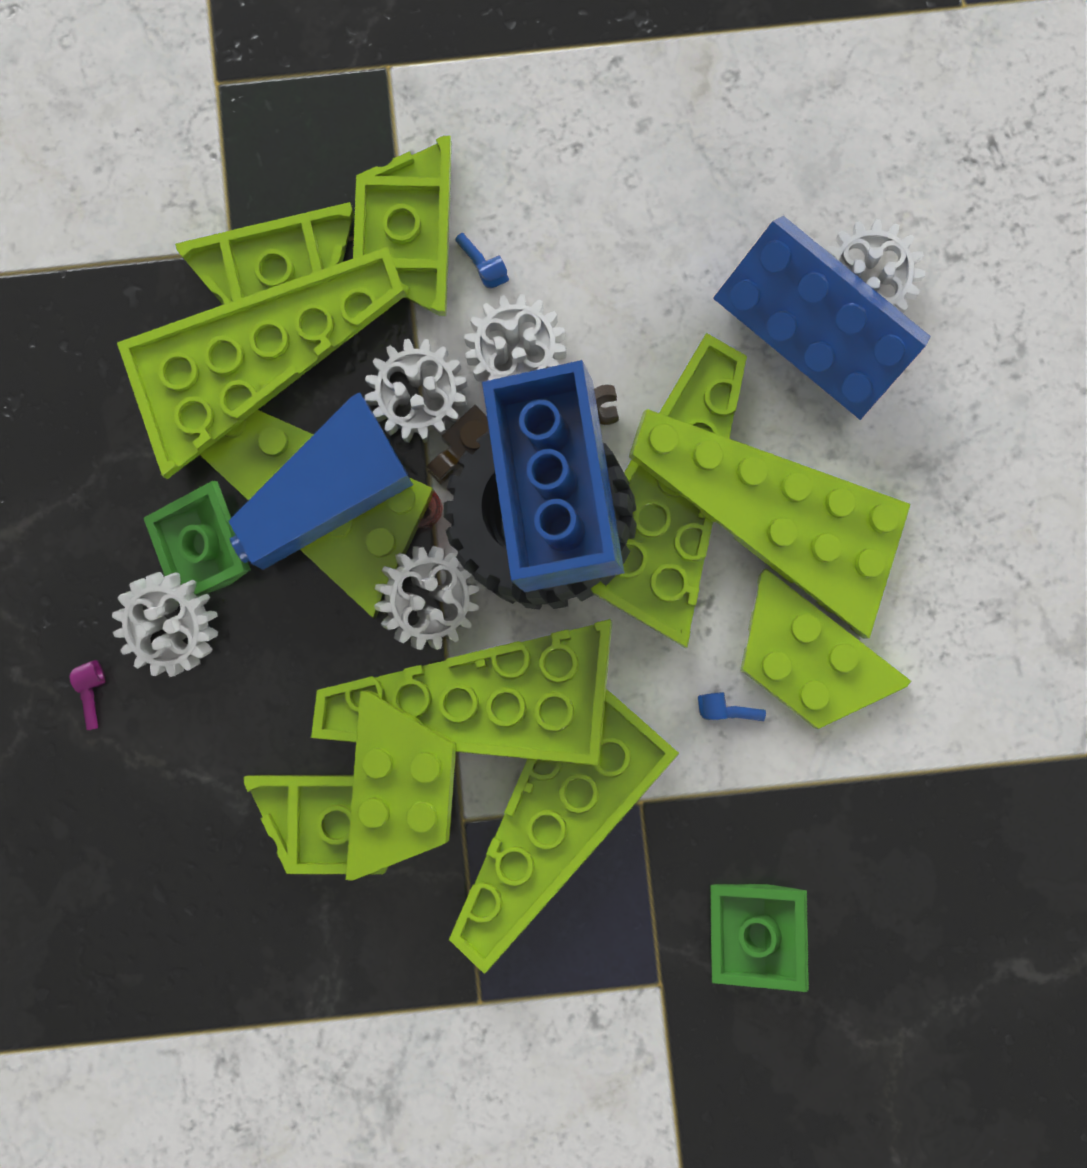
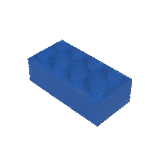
(821, 317)
(552, 477)

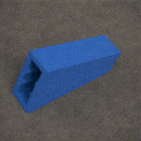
(321, 487)

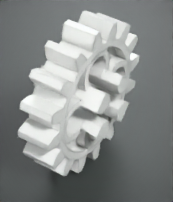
(873, 244)
(508, 319)
(442, 386)
(431, 622)
(168, 650)

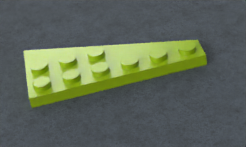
(229, 361)
(796, 519)
(670, 532)
(349, 554)
(503, 701)
(552, 829)

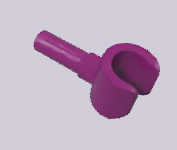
(83, 680)

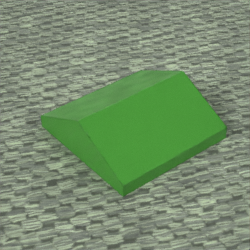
(195, 540)
(759, 936)

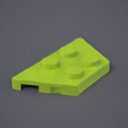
(410, 213)
(270, 252)
(811, 658)
(398, 788)
(306, 819)

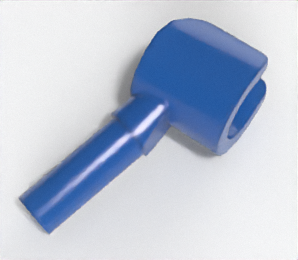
(492, 272)
(714, 707)

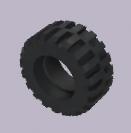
(478, 536)

